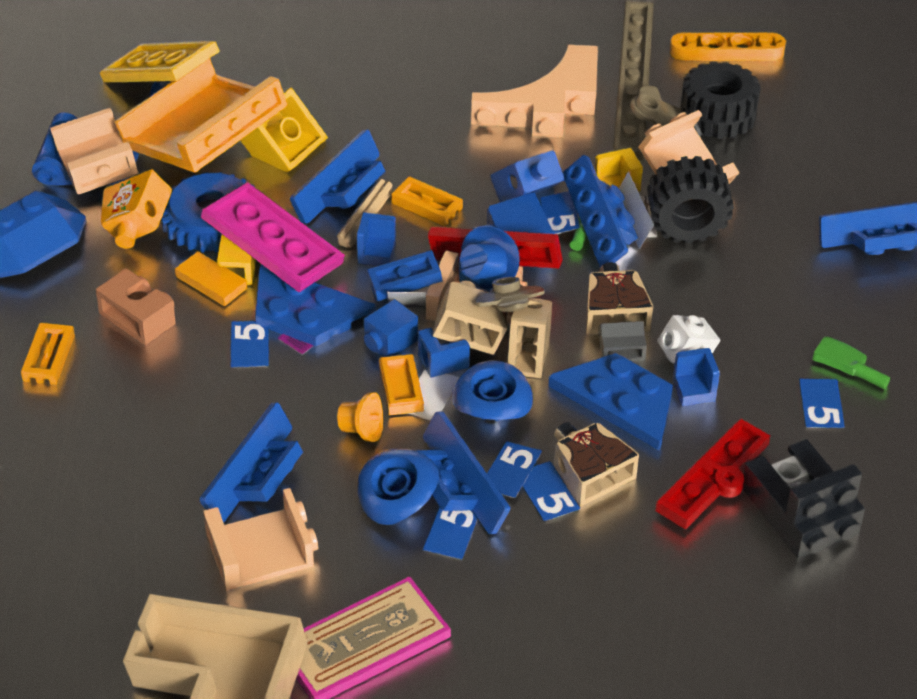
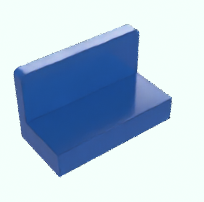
(404, 275)

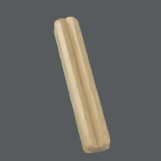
(371, 204)

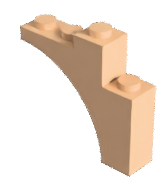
(542, 104)

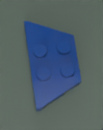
(309, 314)
(620, 394)

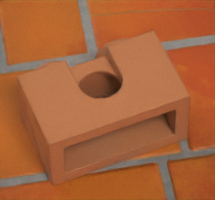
(135, 307)

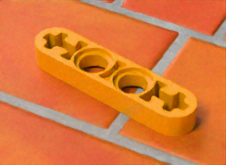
(695, 46)

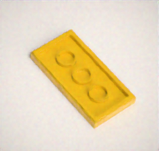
(159, 61)

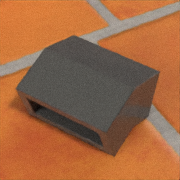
(624, 339)

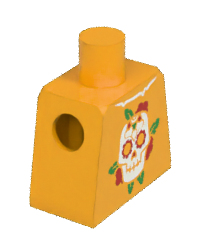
(134, 207)

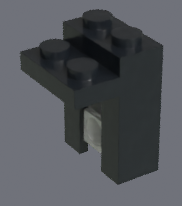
(806, 498)

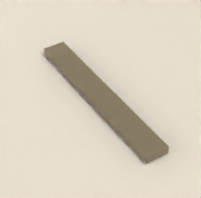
(633, 74)

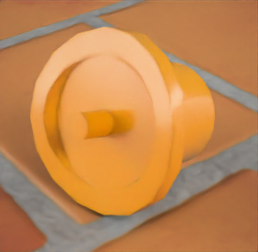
(362, 417)

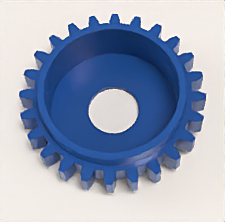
(183, 215)

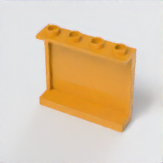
(199, 117)

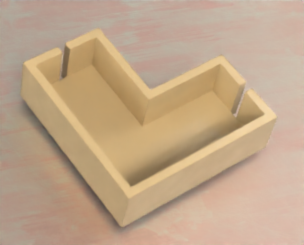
(214, 650)

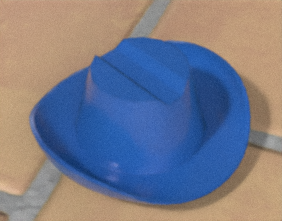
(487, 256)
(493, 391)
(396, 484)

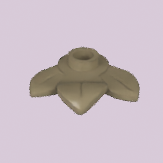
(651, 108)
(509, 294)

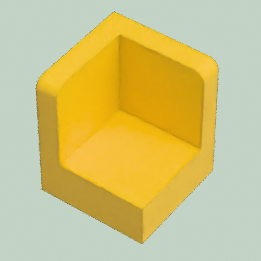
(615, 165)
(234, 257)

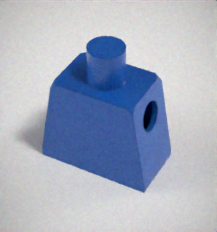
(532, 175)
(519, 215)

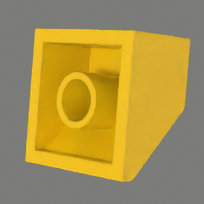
(286, 136)

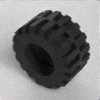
(724, 96)
(672, 205)

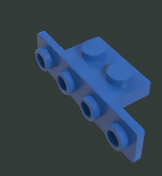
(340, 179)
(600, 211)
(871, 228)
(255, 465)
(462, 480)

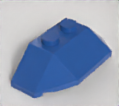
(36, 231)

